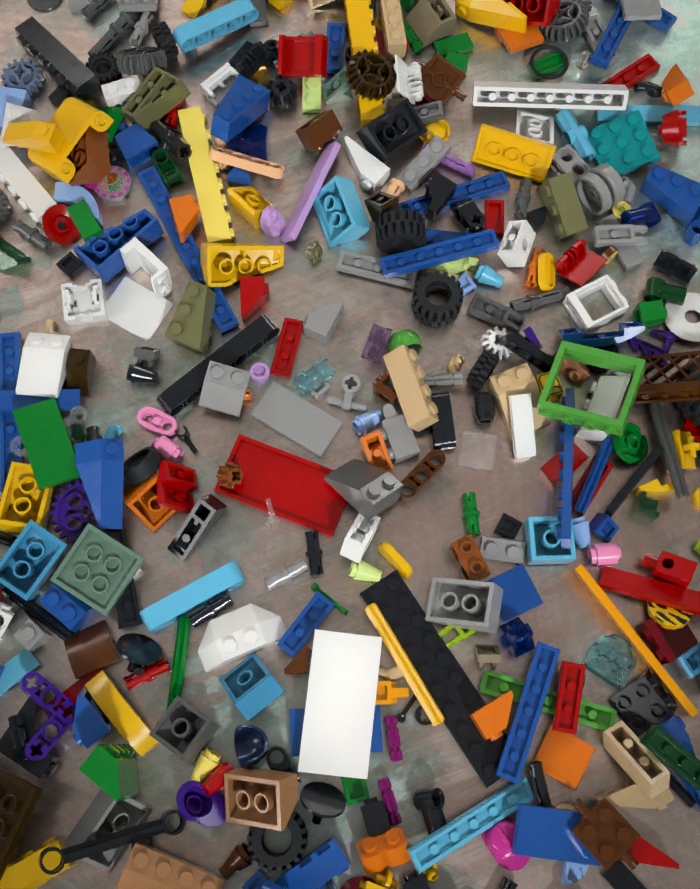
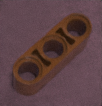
(428, 469)

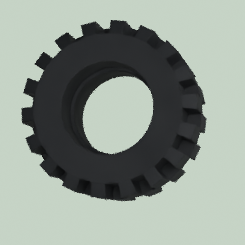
(400, 231)
(437, 284)
(283, 860)

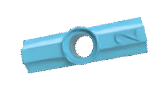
(575, 134)

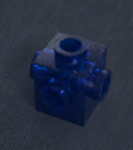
(517, 637)

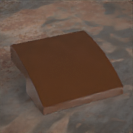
(91, 649)

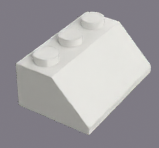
(604, 401)

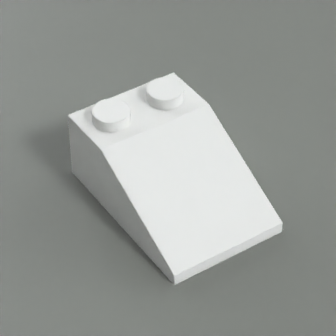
(535, 126)
(43, 364)

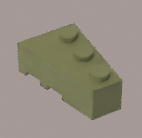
(155, 98)
(563, 205)
(193, 318)

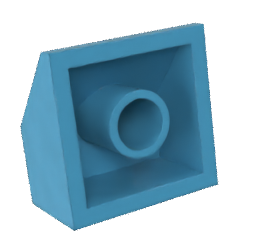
(251, 686)

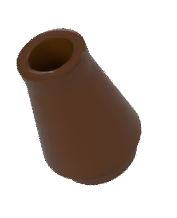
(236, 861)

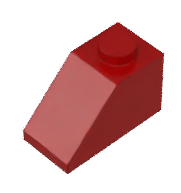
(252, 295)

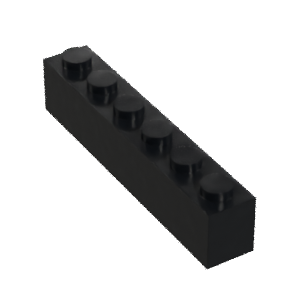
(57, 58)

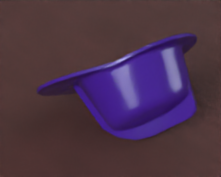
(198, 807)

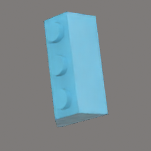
(340, 212)

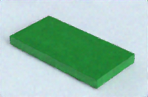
(46, 443)

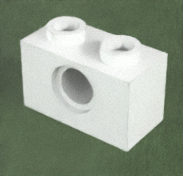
(516, 243)

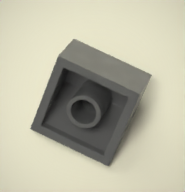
(184, 730)

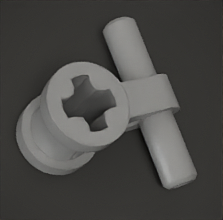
(347, 402)

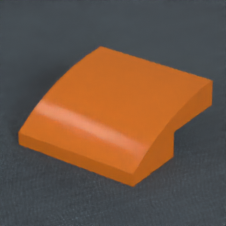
(519, 41)
(564, 757)

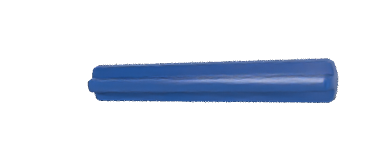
(594, 475)

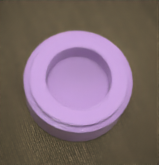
(259, 372)

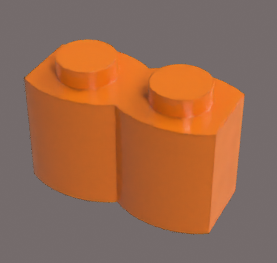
(383, 851)

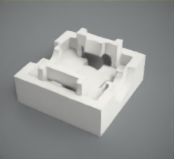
(87, 310)

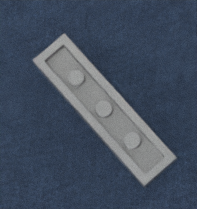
(369, 268)

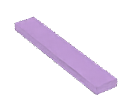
(310, 192)

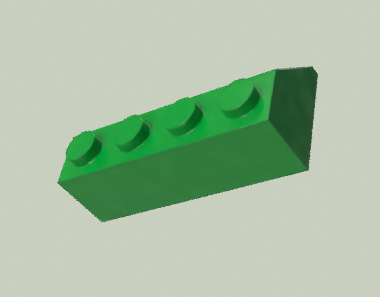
(113, 770)

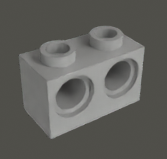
(573, 163)

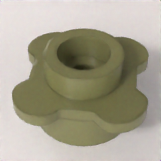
(314, 251)

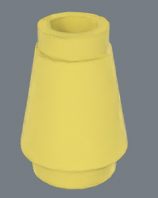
(205, 765)

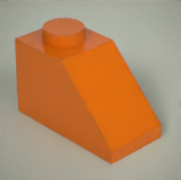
(676, 87)
(184, 214)
(493, 716)

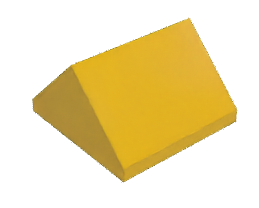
(248, 203)

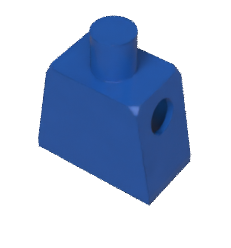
(135, 144)

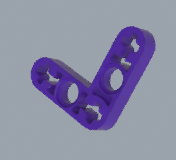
(55, 717)

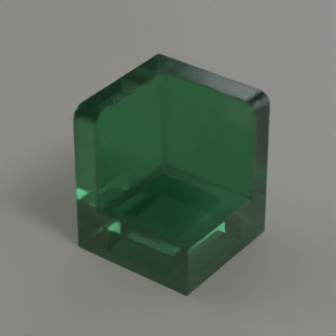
(645, 508)

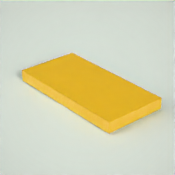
(513, 153)

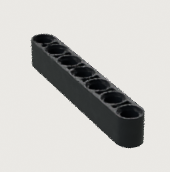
(231, 353)

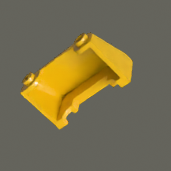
(73, 120)

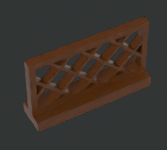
(668, 390)

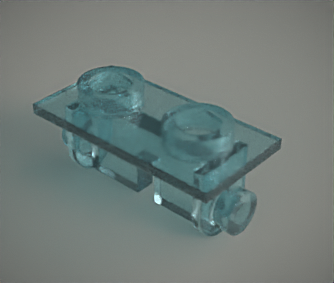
(305, 380)

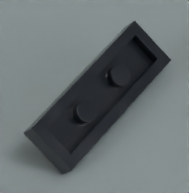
(528, 351)

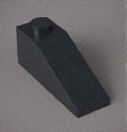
(196, 526)

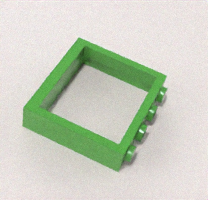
(601, 359)

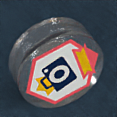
(583, 60)

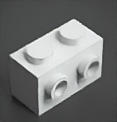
(120, 91)

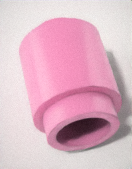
(167, 449)
(604, 554)

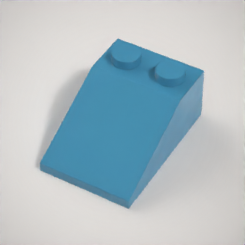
(30, 560)

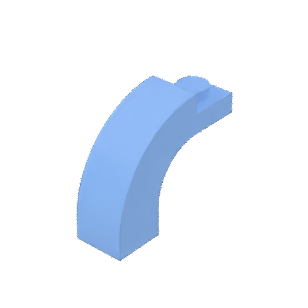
(71, 195)

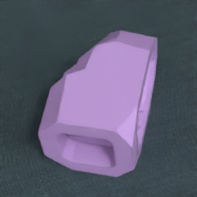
(272, 222)

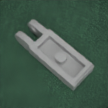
(620, 235)

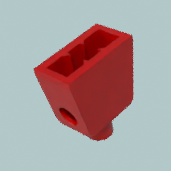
(677, 571)

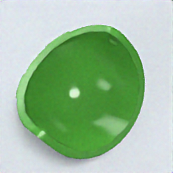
(405, 337)

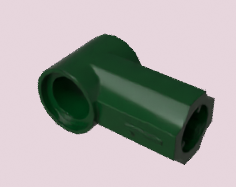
(659, 290)

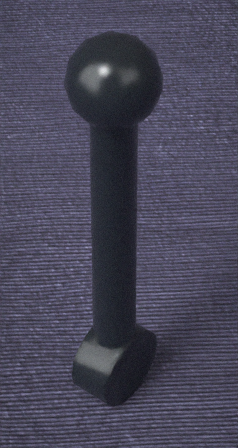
(401, 716)

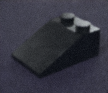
(392, 131)

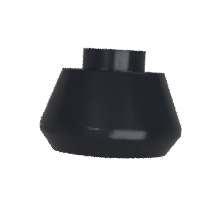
(271, 45)

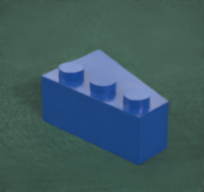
(673, 192)

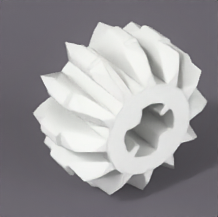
(493, 337)

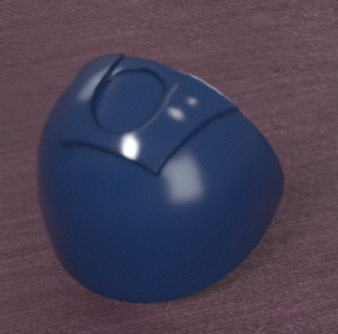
(250, 745)

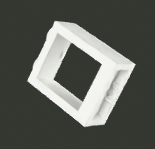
(580, 315)

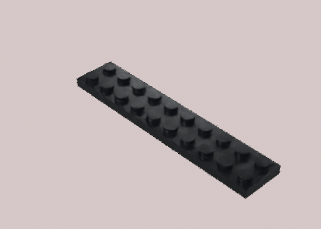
(439, 672)

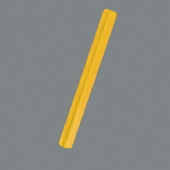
(404, 664)

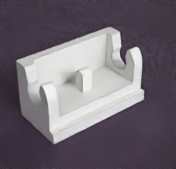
(218, 84)

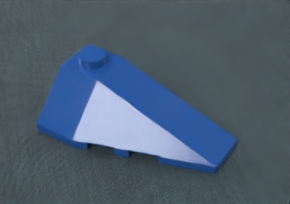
(102, 475)
(676, 729)

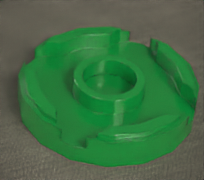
(632, 445)

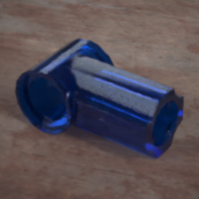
(644, 215)

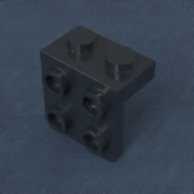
(643, 703)

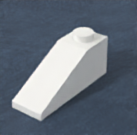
(368, 169)

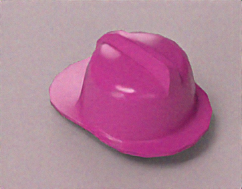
(499, 842)

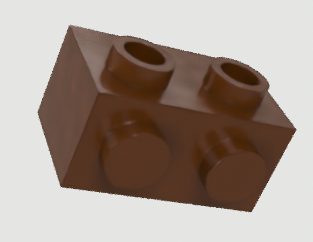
(319, 131)

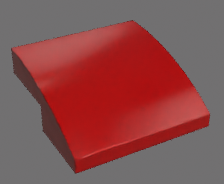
(176, 486)

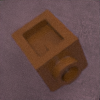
(385, 393)

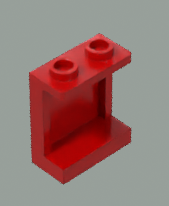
(302, 56)

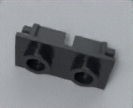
(675, 266)

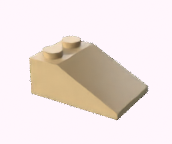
(514, 382)

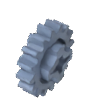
(23, 76)

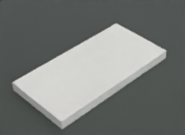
(340, 704)

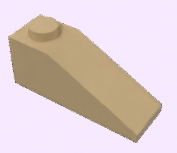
(632, 796)

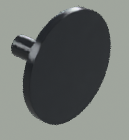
(138, 650)
(322, 801)

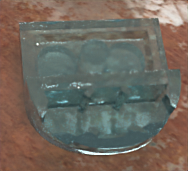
(611, 660)

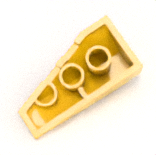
(492, 13)
(227, 262)

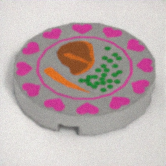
(115, 185)

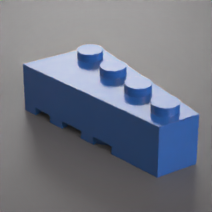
(239, 108)
(103, 253)

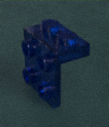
(251, 141)

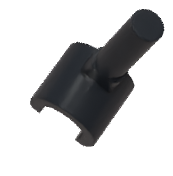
(186, 438)

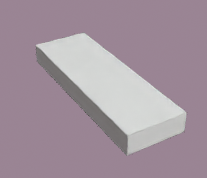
(522, 425)

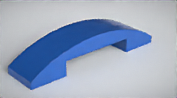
(626, 331)

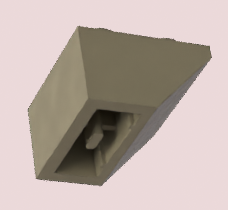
(431, 20)

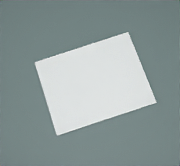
(137, 309)

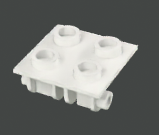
(409, 80)

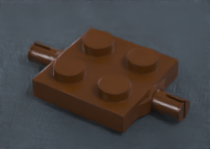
(441, 79)
(605, 833)

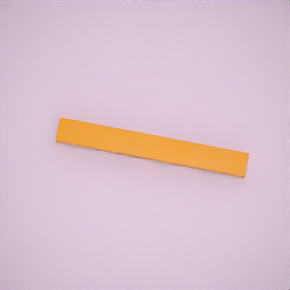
(636, 642)

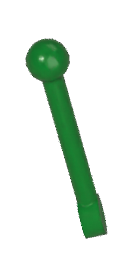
(315, 587)

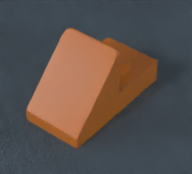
(375, 450)

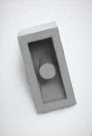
(322, 322)
(28, 631)

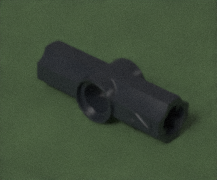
(171, 140)

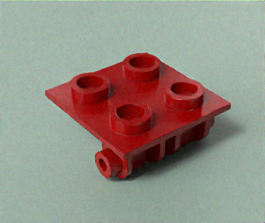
(579, 263)

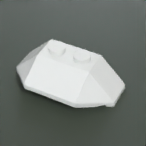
(239, 635)

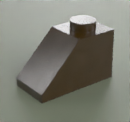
(380, 204)
(80, 370)

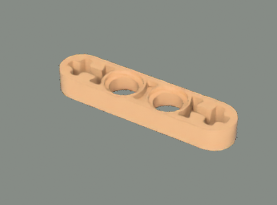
(246, 162)

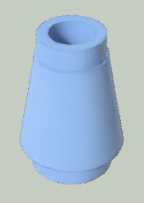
(365, 422)
(581, 532)

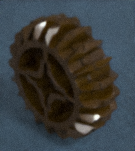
(372, 70)

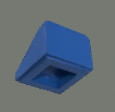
(238, 178)
(603, 527)

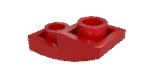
(552, 467)

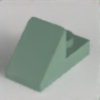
(337, 88)

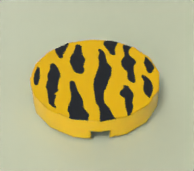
(668, 617)

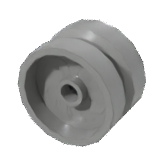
(600, 189)

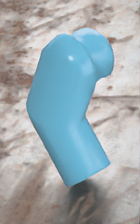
(112, 431)

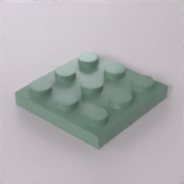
(97, 569)

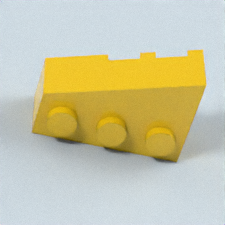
(27, 872)

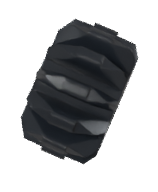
(282, 92)

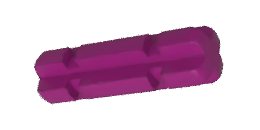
(393, 738)
(389, 801)

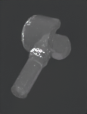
(271, 513)

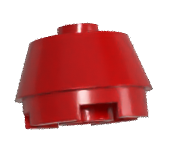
(673, 128)

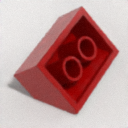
(537, 11)

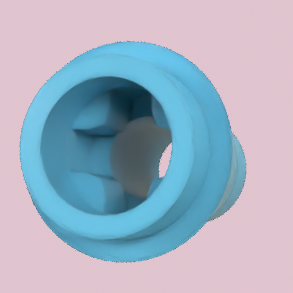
(486, 275)

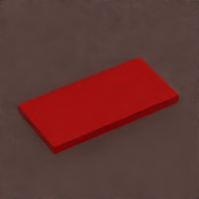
(290, 481)

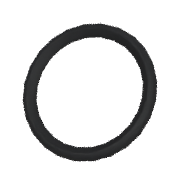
(549, 76)

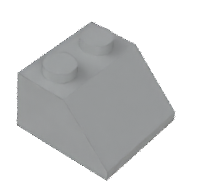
(224, 388)

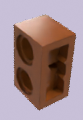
(469, 559)

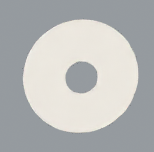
(676, 318)

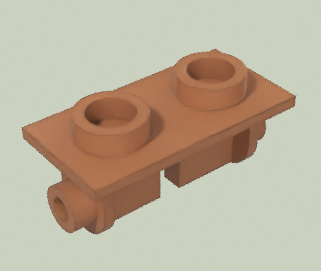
(575, 371)

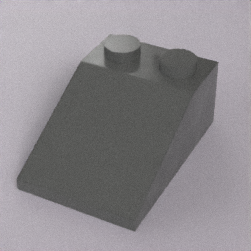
(365, 487)

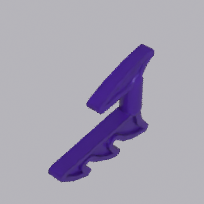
(648, 348)

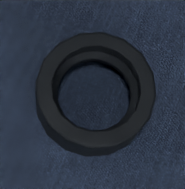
(142, 465)

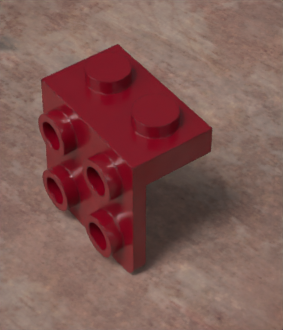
(666, 643)

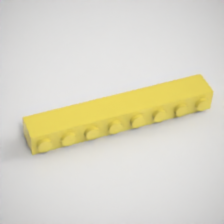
(204, 176)

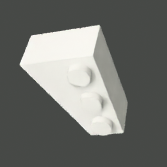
(15, 114)

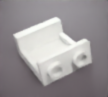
(138, 256)

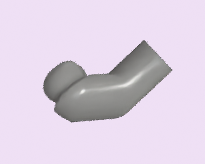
(630, 190)

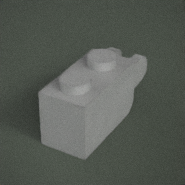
(399, 437)

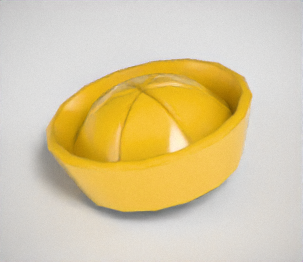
(438, 128)

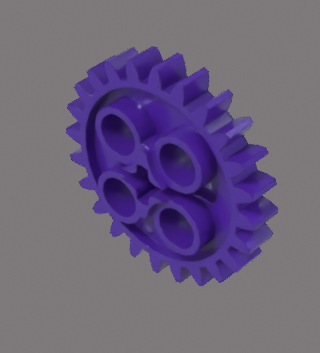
(63, 506)

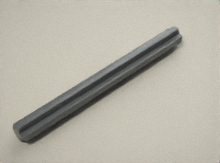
(669, 451)

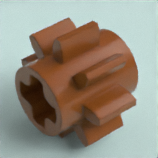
(229, 475)

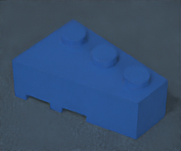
(316, 867)

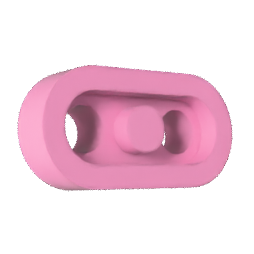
(158, 421)

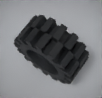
(164, 39)
(104, 61)
(482, 369)

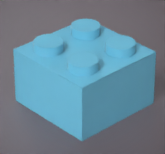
(542, 542)

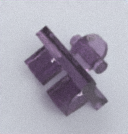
(376, 343)

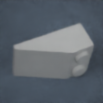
(465, 604)

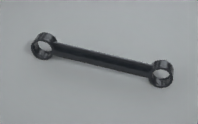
(111, 841)

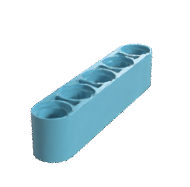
(215, 24)
(192, 596)

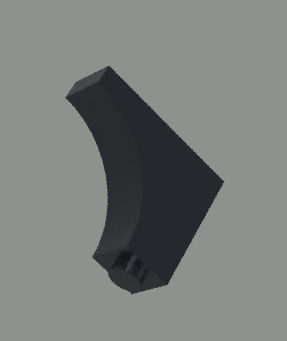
(32, 722)

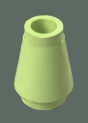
(364, 572)

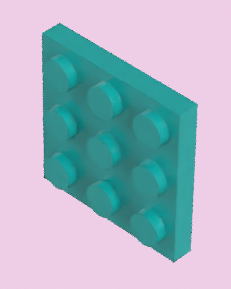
(624, 143)

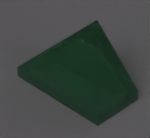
(11, 256)

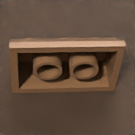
(260, 797)

